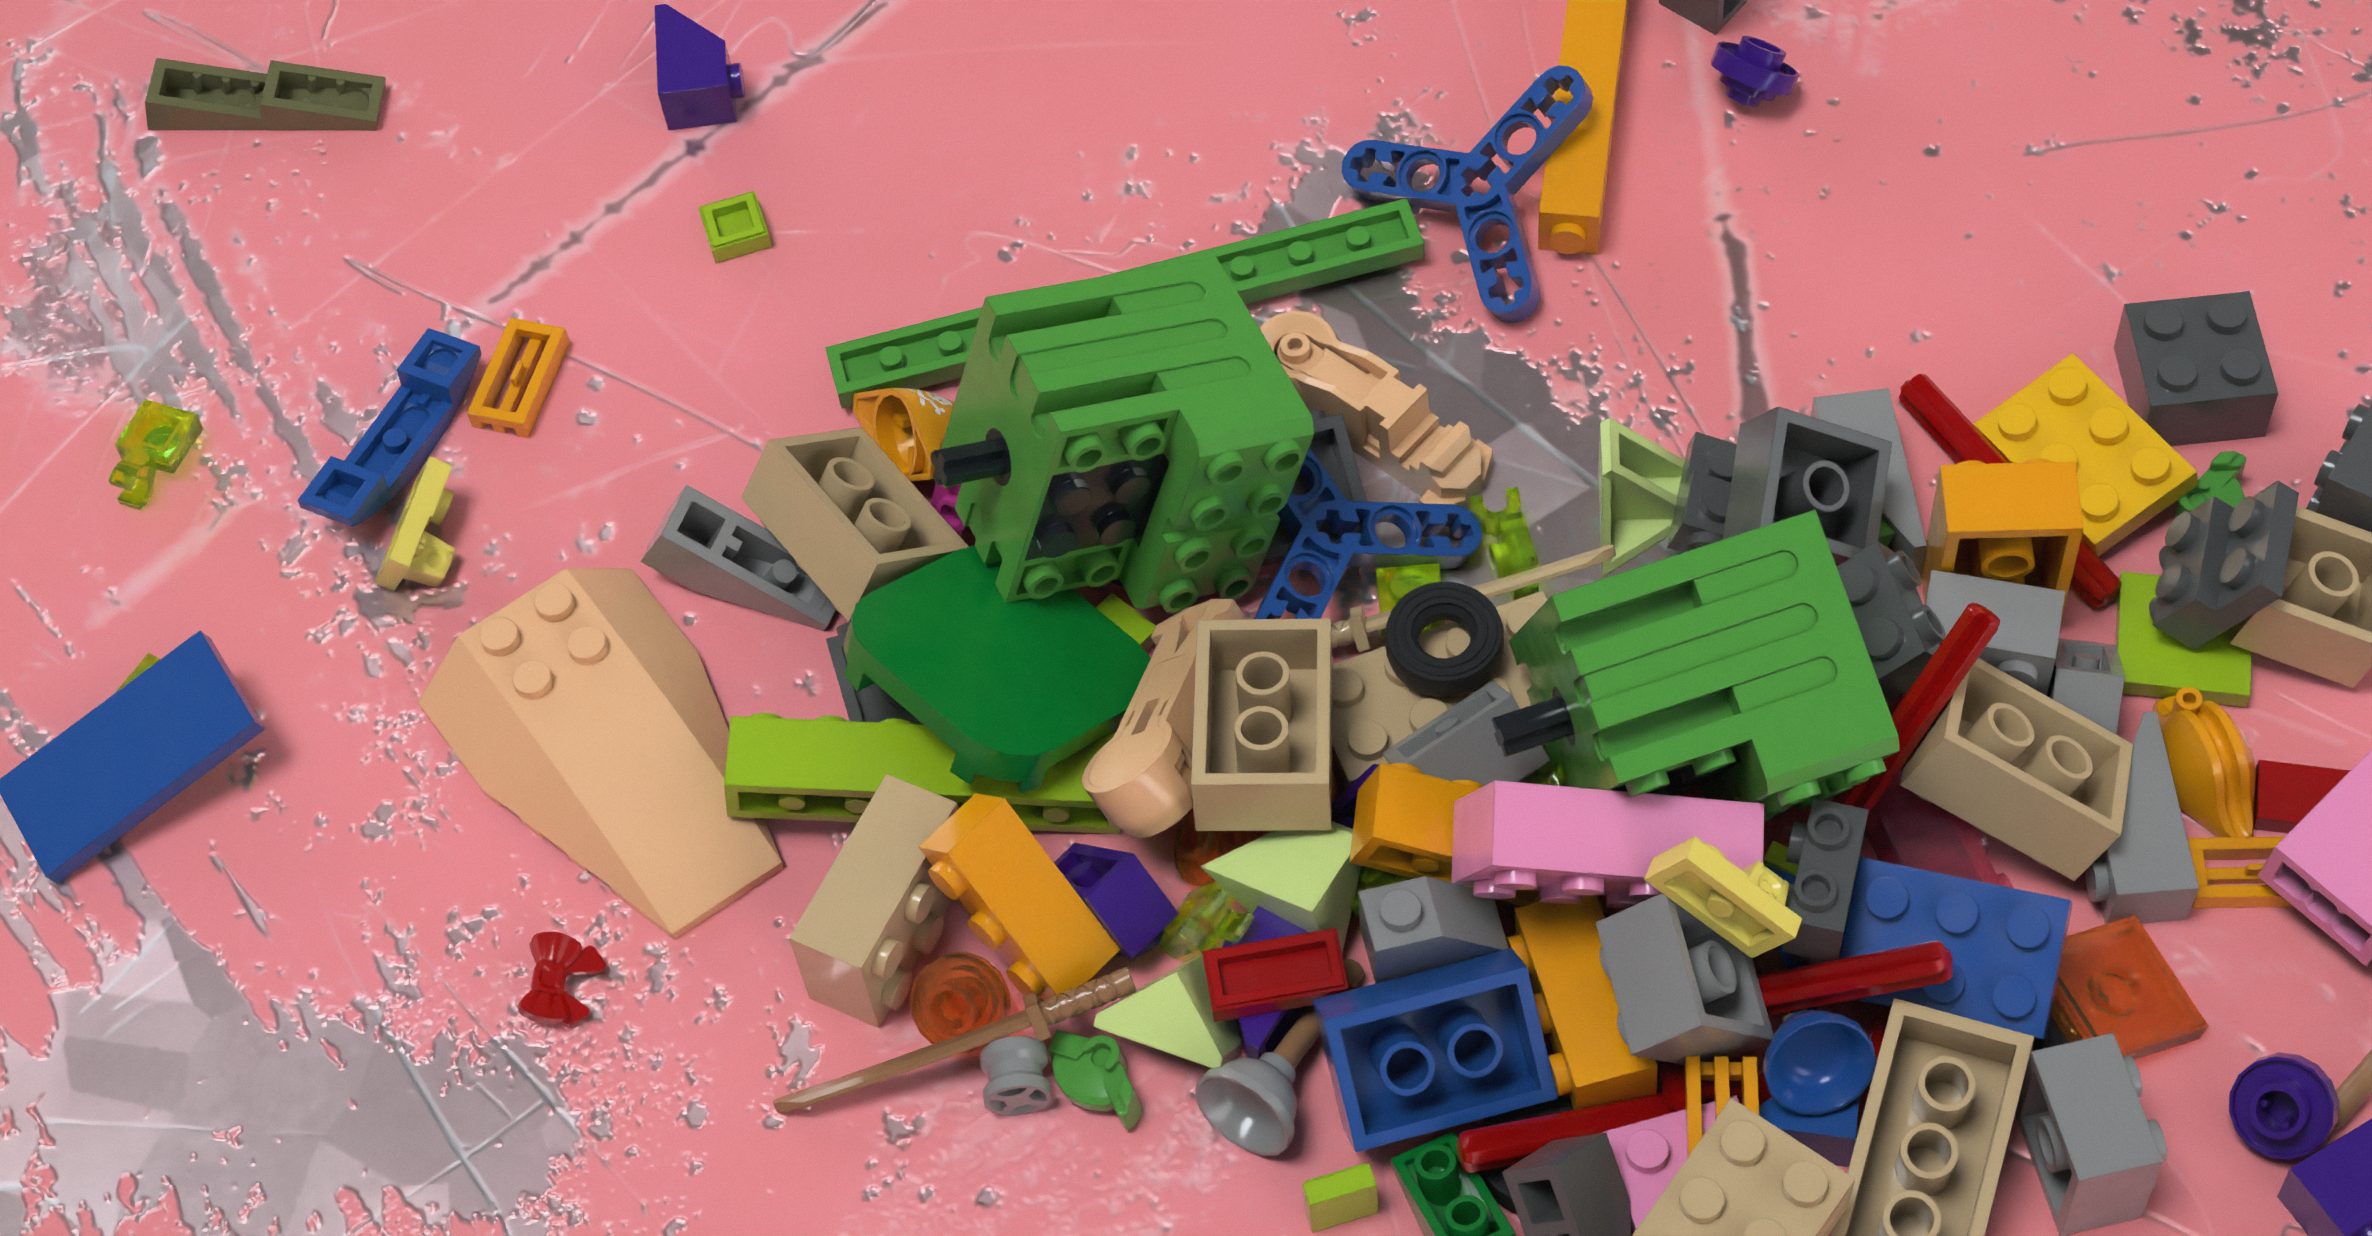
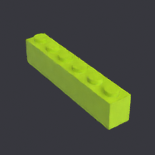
(835, 766)

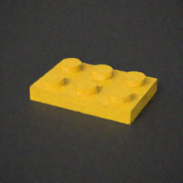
(2120, 461)

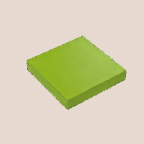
(2163, 665)

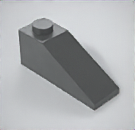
(1570, 1189)

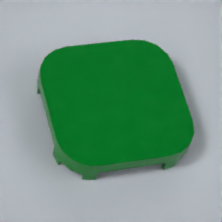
(992, 677)

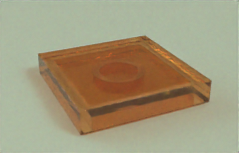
(2123, 986)

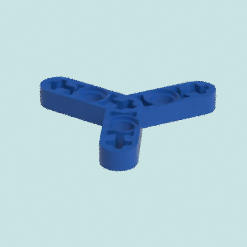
(1498, 205)
(1327, 560)

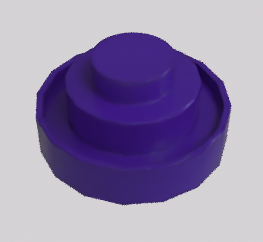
(1753, 70)
(2283, 1106)

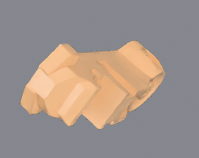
(1381, 414)
(1147, 766)

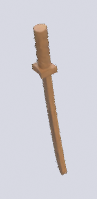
(1036, 1015)

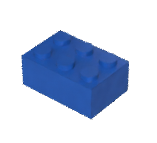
(2000, 937)
(1435, 1049)

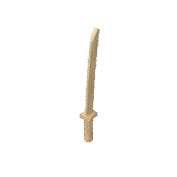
(1359, 627)

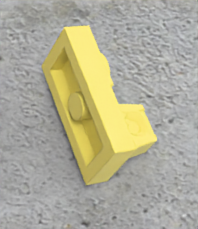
(412, 550)
(1733, 902)

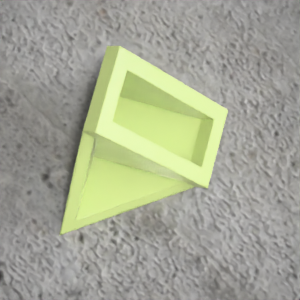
(1635, 492)
(1294, 876)
(1175, 1017)

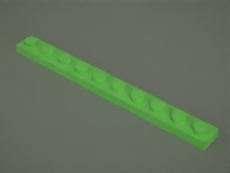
(1256, 267)

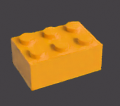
(2006, 523)

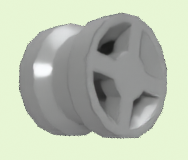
(1015, 1075)

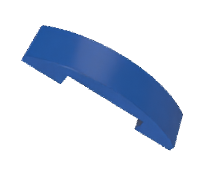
(402, 435)

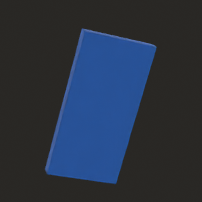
(129, 756)

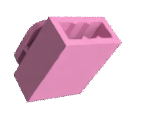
(2328, 863)

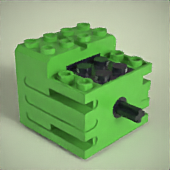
(1124, 437)
(1710, 673)

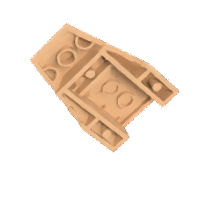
(605, 741)

